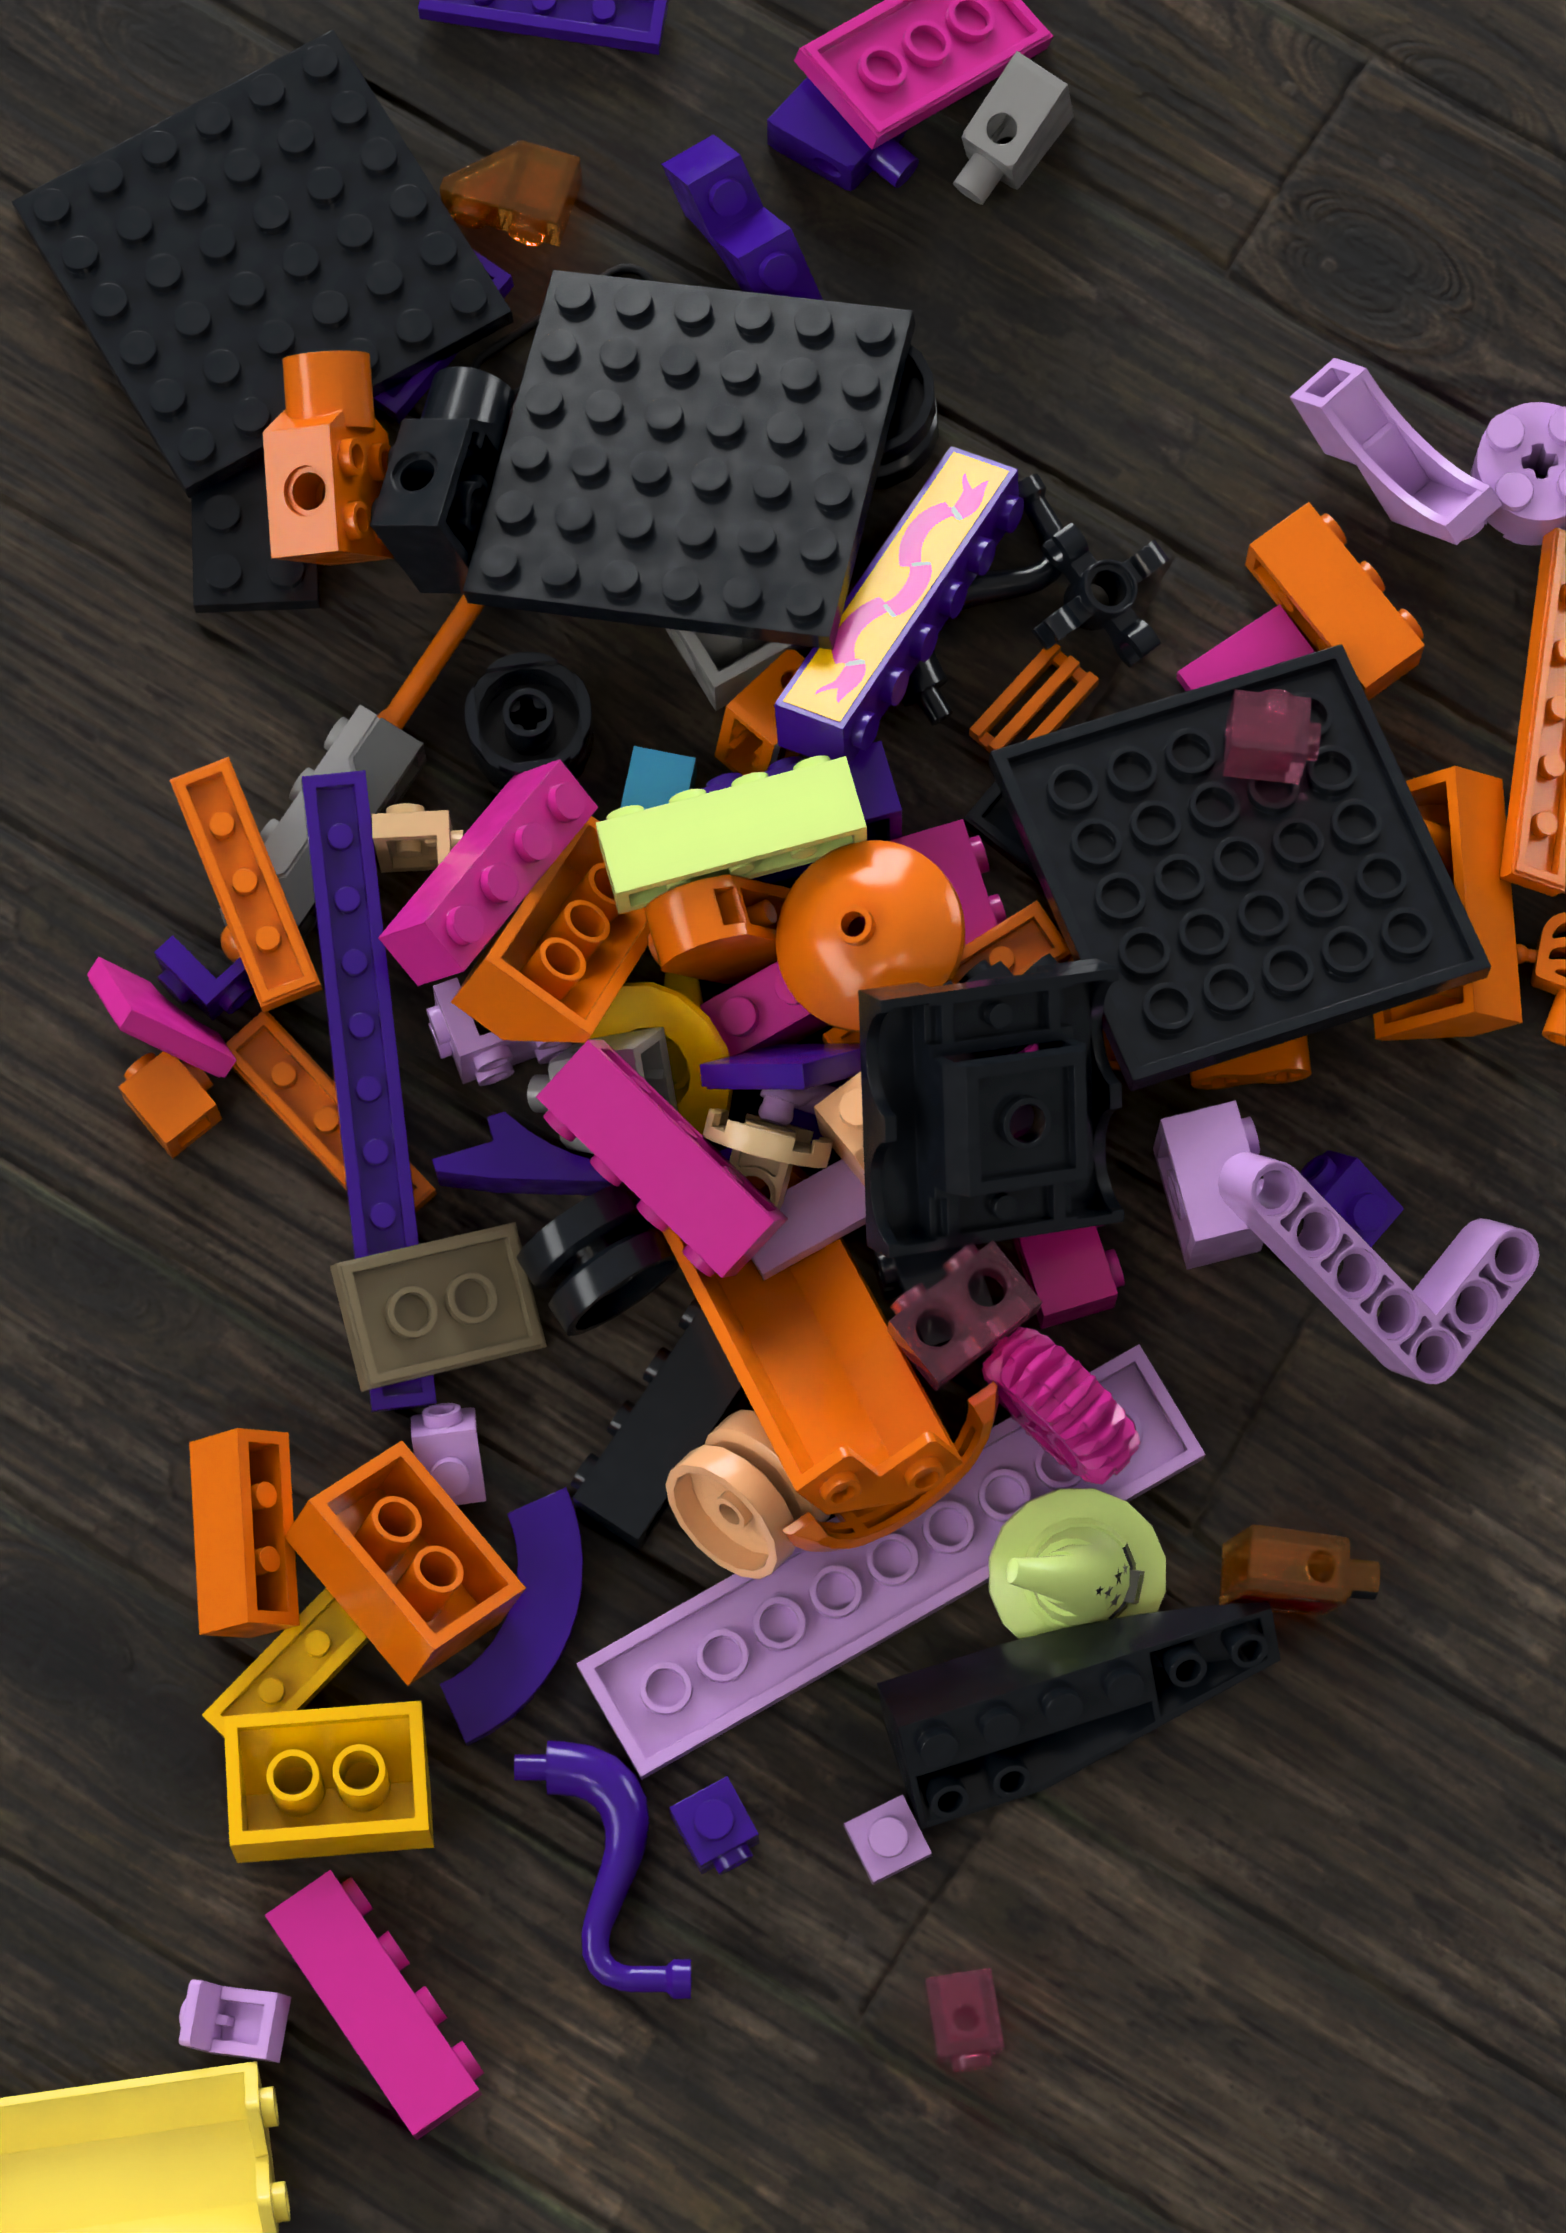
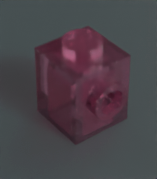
(1269, 736)
(964, 2019)

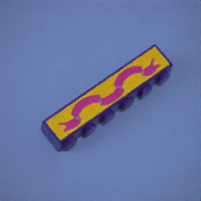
(900, 607)

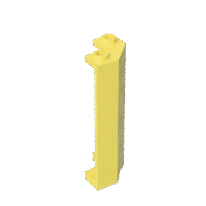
(143, 2156)

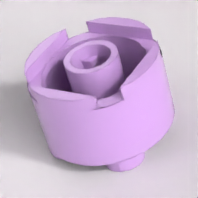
(1508, 453)

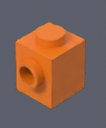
(170, 1100)

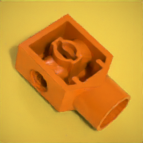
(325, 461)

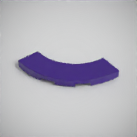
(536, 1625)

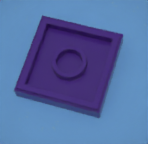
(783, 1067)

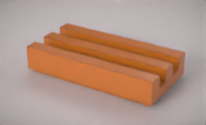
(1067, 668)

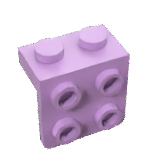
(476, 1056)

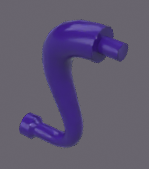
(623, 1807)

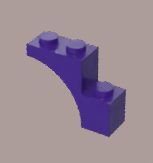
(729, 213)

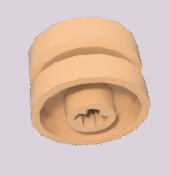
(737, 1498)

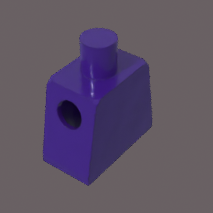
(821, 140)

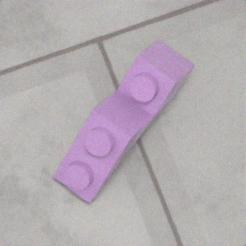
(1404, 471)

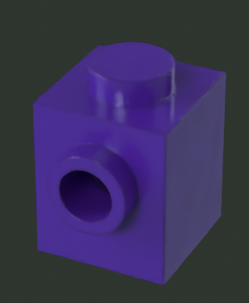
(715, 1827)

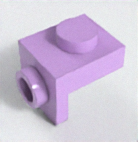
(450, 1451)
(234, 2021)

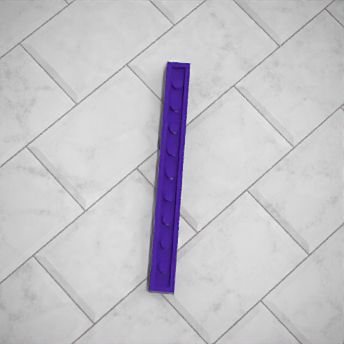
(362, 1033)

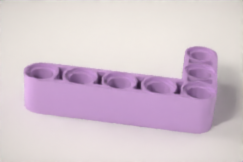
(1366, 1279)

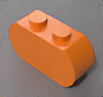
(716, 928)

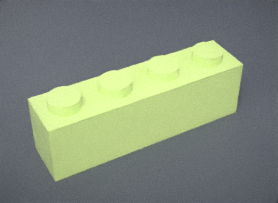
(740, 830)

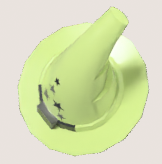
(1074, 1563)

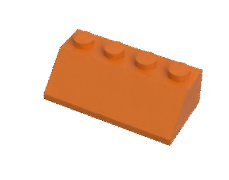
(1468, 829)
(557, 953)

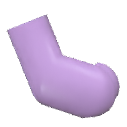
(780, 1103)

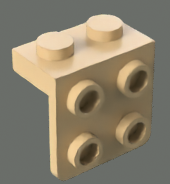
(412, 838)

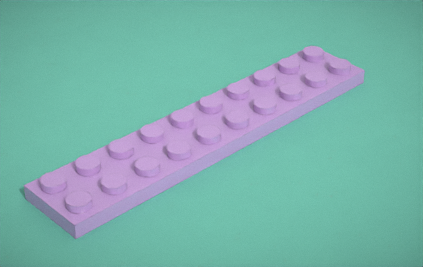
(773, 1635)

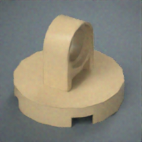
(767, 1148)

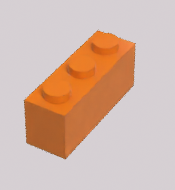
(1335, 597)
(239, 1531)

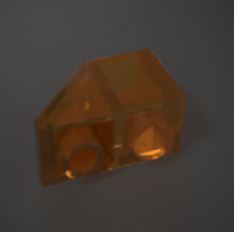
(517, 191)

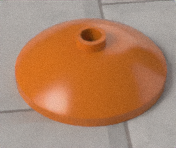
(908, 936)

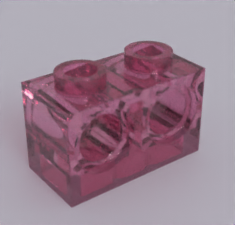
(973, 1326)

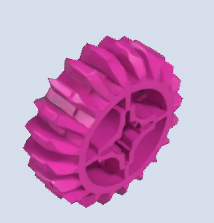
(1061, 1405)

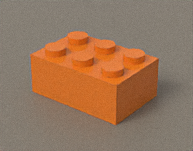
(404, 1562)

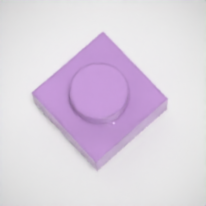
(887, 1839)

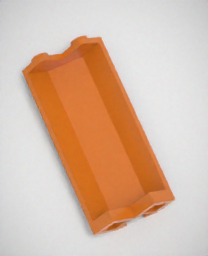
(826, 1377)

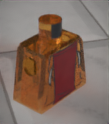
(1275, 1564)

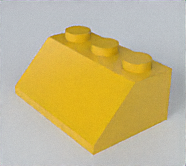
(328, 1782)

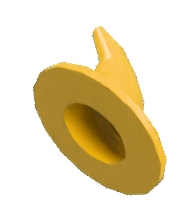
(688, 1035)

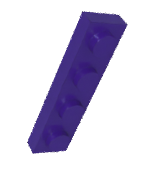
(605, 23)

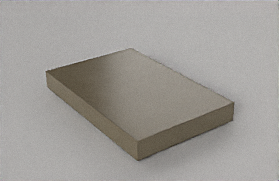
(437, 1306)

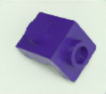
(188, 979)
(1353, 1193)

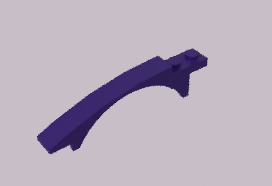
(529, 1165)

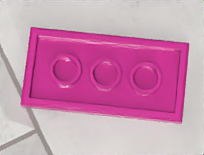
(916, 59)

